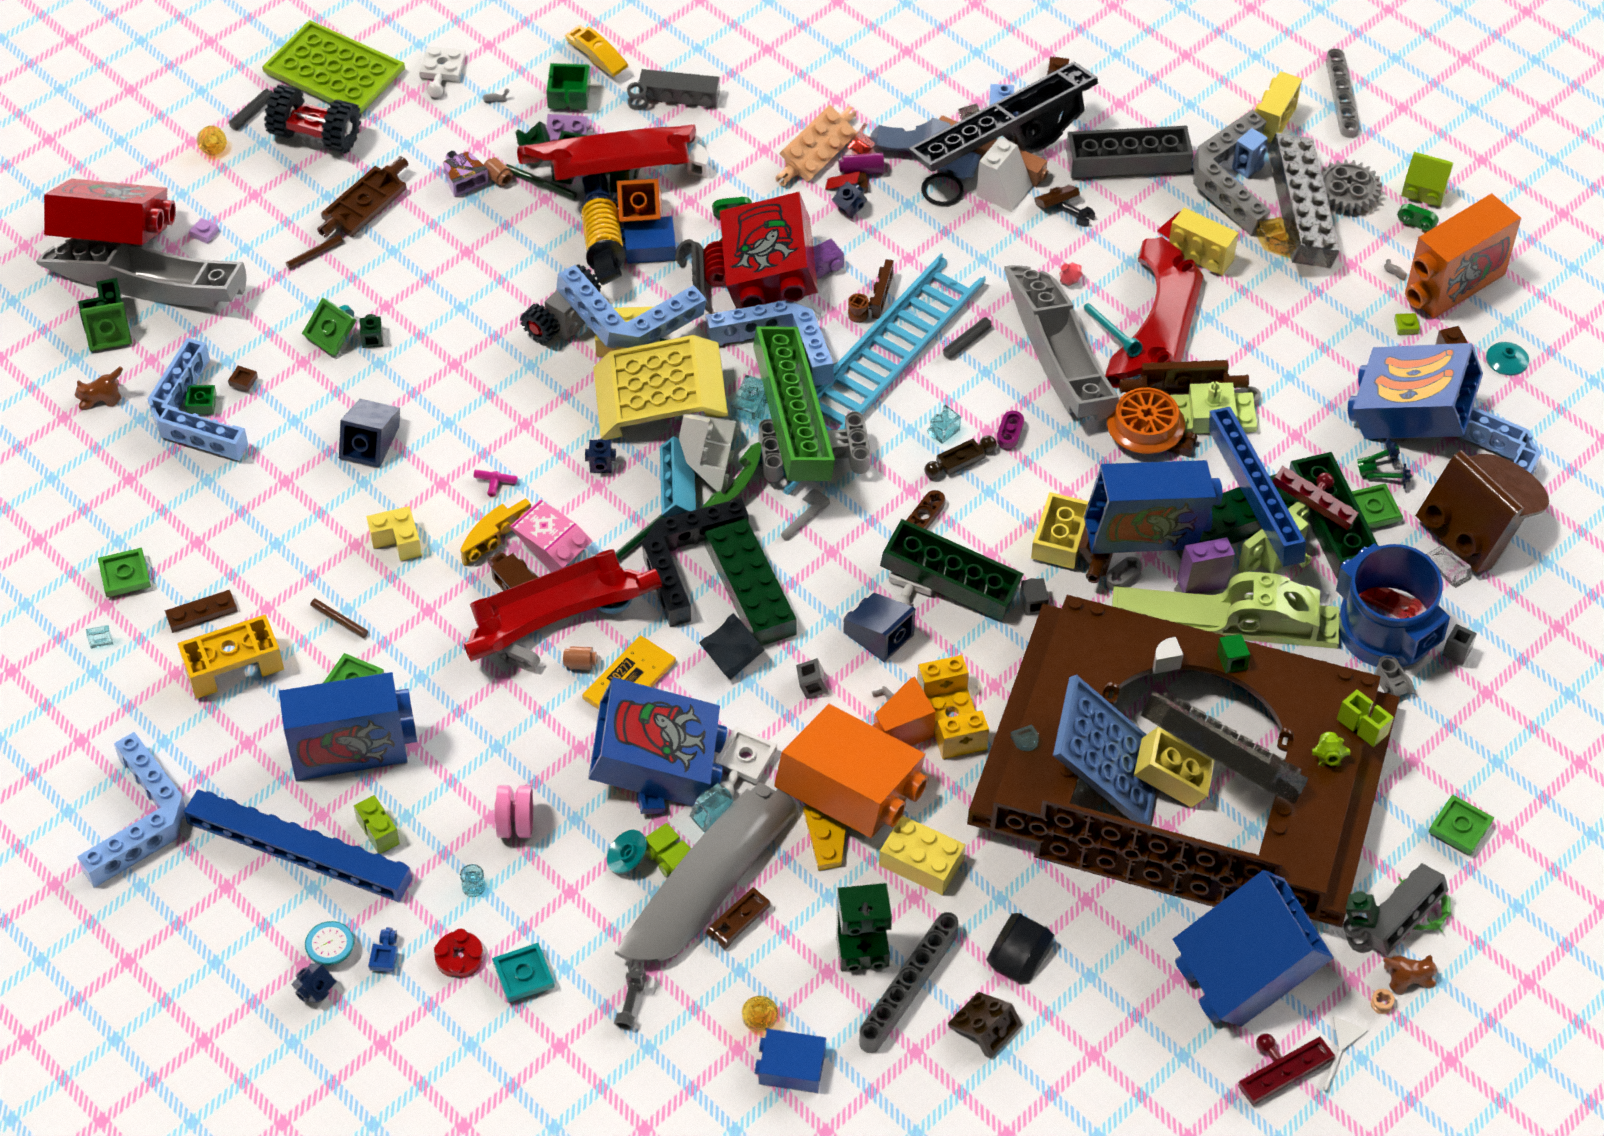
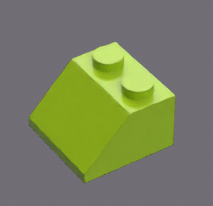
(1427, 179)

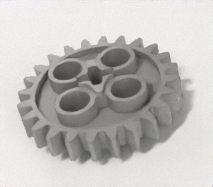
(1351, 186)

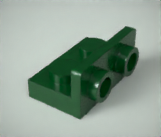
(535, 135)

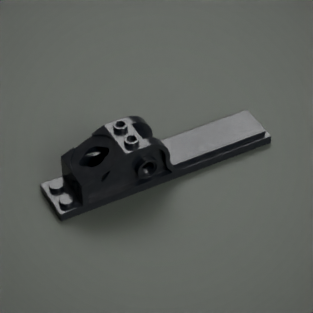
(1033, 128)

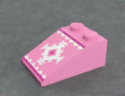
(550, 535)

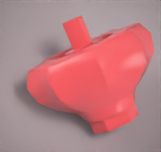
(1070, 273)

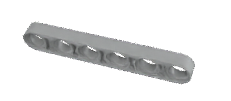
(1339, 92)

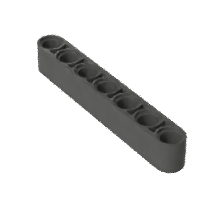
(908, 991)

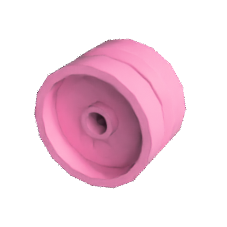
(514, 811)

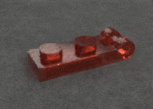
(1391, 602)

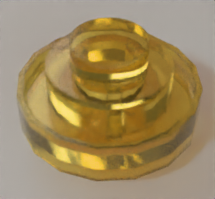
(211, 140)
(759, 1013)

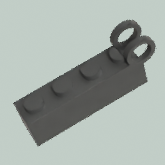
(675, 88)
(1401, 910)

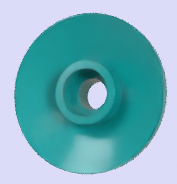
(1507, 358)
(626, 851)

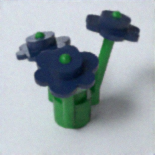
(1368, 464)

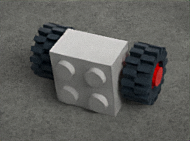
(557, 317)

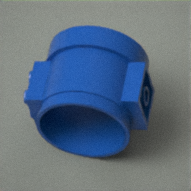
(1375, 635)

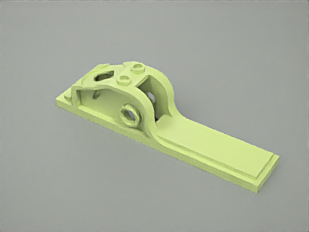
(1274, 612)

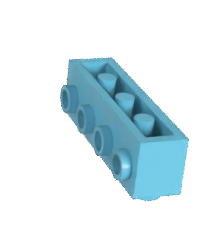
(677, 480)

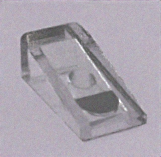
(1451, 566)

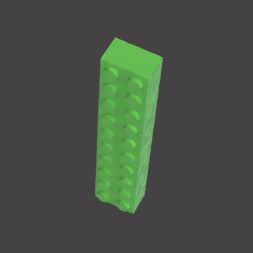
(793, 404)

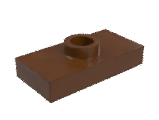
(1056, 196)

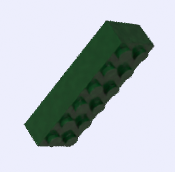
(1235, 517)
(1334, 540)
(951, 569)
(750, 582)

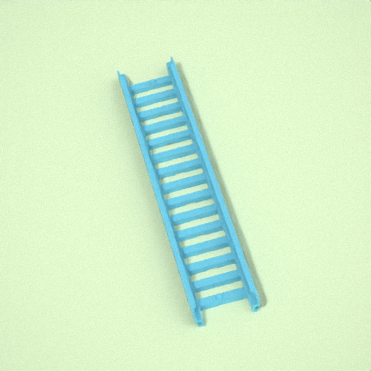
(885, 322)

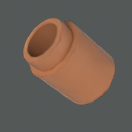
(498, 171)
(579, 658)

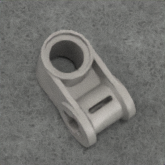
(1395, 680)

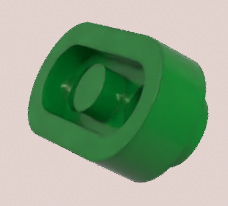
(726, 203)
(1417, 217)

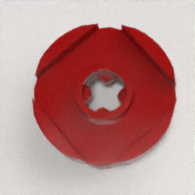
(458, 941)

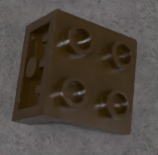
(988, 1020)

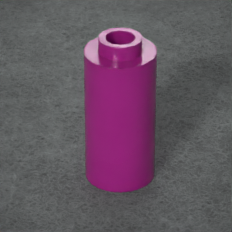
(862, 163)

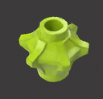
(1330, 749)

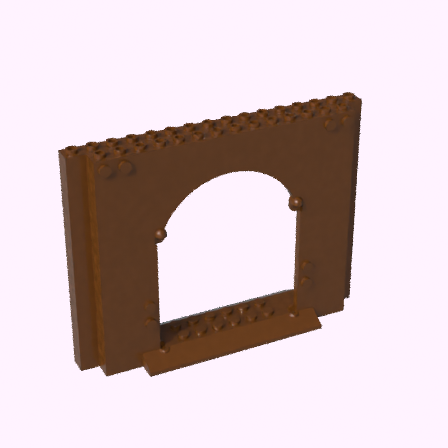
(1306, 842)

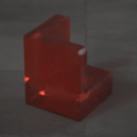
(861, 142)

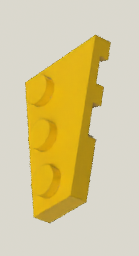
(826, 838)

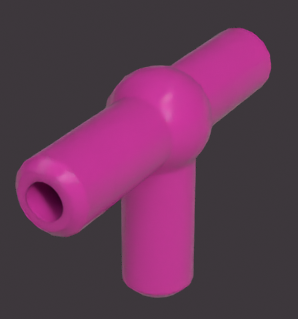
(494, 477)

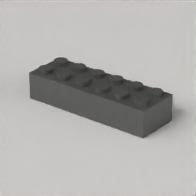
(1129, 151)

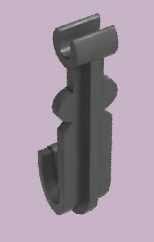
(698, 264)

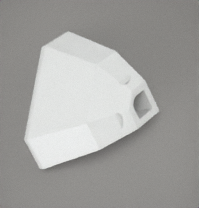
(707, 446)

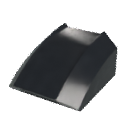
(1020, 947)

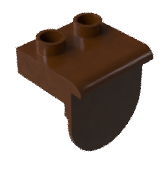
(1481, 506)

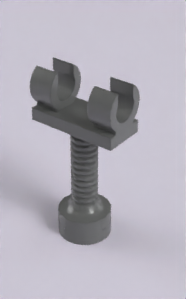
(635, 982)

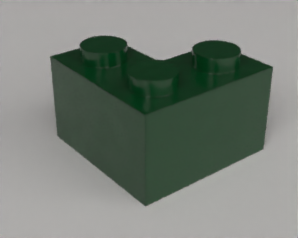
(108, 293)

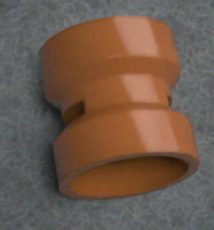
(858, 307)

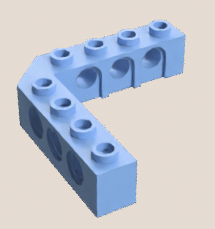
(742, 323)
(610, 325)
(186, 427)
(1503, 438)
(146, 834)

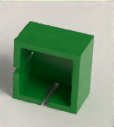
(568, 86)

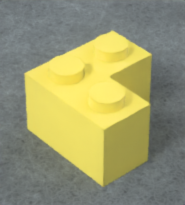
(395, 528)

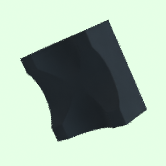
(732, 646)

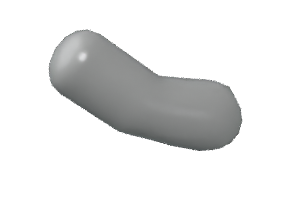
(496, 97)
(1395, 269)
(888, 694)

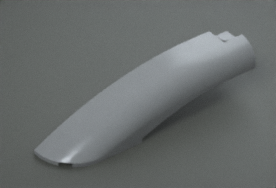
(148, 272)
(1060, 343)
(707, 874)

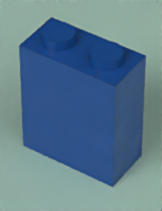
(649, 240)
(791, 1060)

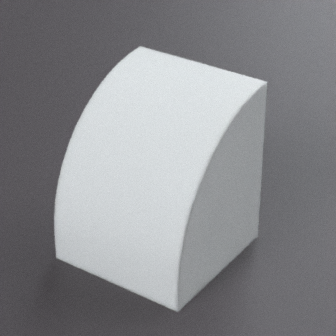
(698, 162)
(1167, 656)

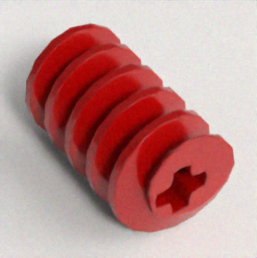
(714, 264)

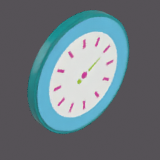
(329, 943)

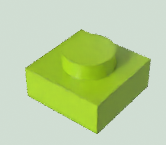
(1406, 324)

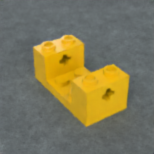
(205, 657)
(947, 690)

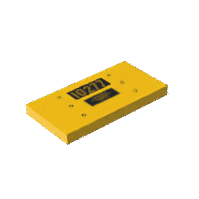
(639, 663)

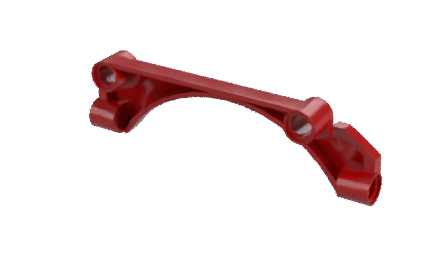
(612, 151)
(1171, 315)
(551, 598)

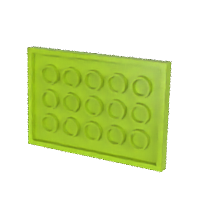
(333, 66)

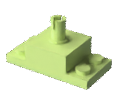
(1214, 396)
(1259, 550)

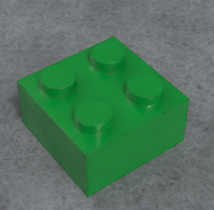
(200, 399)

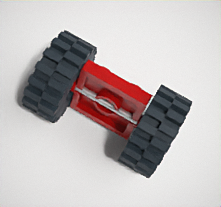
(289, 114)

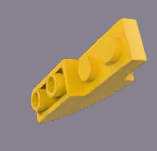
(598, 49)
(487, 532)

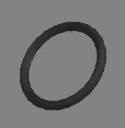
(942, 202)

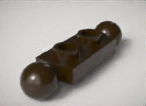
(960, 456)

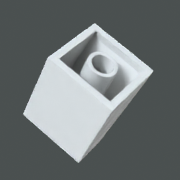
(1003, 175)

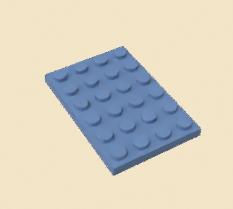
(1103, 750)

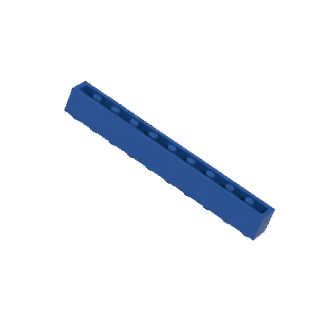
(1257, 487)
(298, 845)

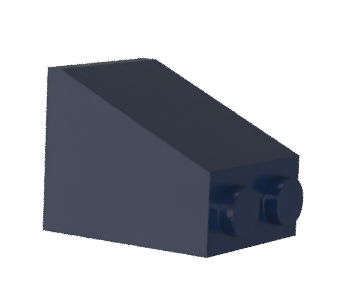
(368, 432)
(880, 625)

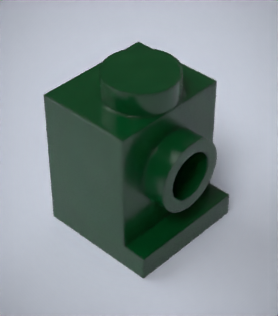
(371, 326)
(1362, 903)

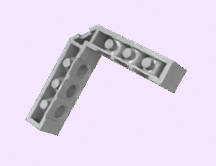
(1219, 184)

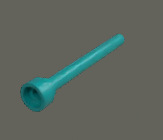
(1130, 345)

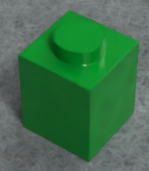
(1233, 653)

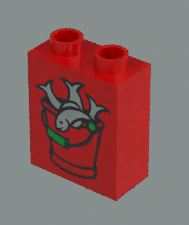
(107, 211)
(768, 251)

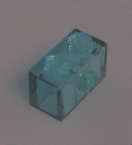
(749, 401)
(711, 806)

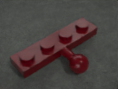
(1316, 496)
(1283, 1069)

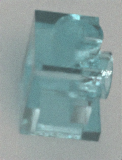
(944, 425)

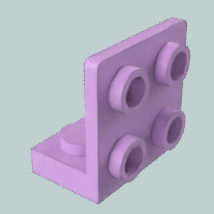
(569, 123)

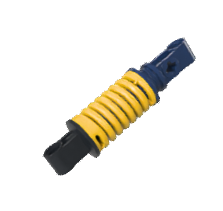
(601, 229)

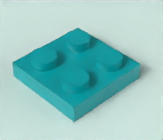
(523, 972)

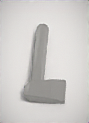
(817, 501)

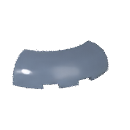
(900, 140)

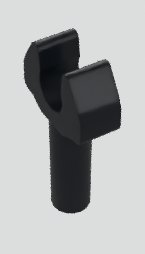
(1080, 215)

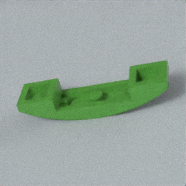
(749, 461)

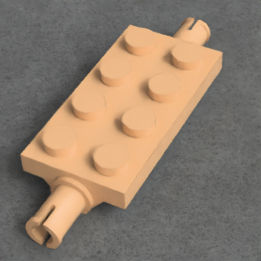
(817, 144)

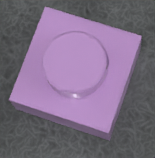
(204, 230)

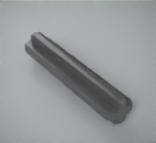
(250, 109)
(967, 337)

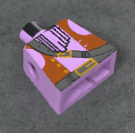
(464, 172)

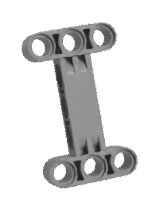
(845, 443)

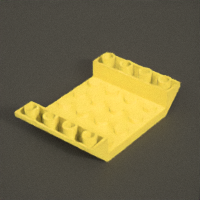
(659, 383)

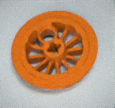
(1145, 410)

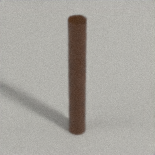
(313, 252)
(338, 617)

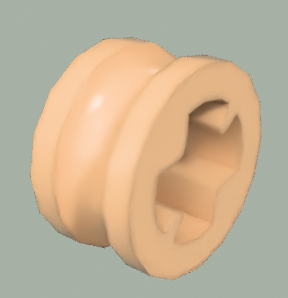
(1380, 1007)

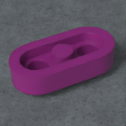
(1008, 433)

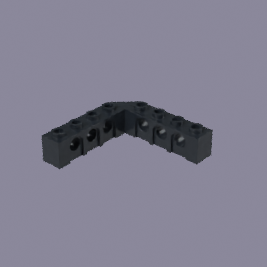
(679, 531)

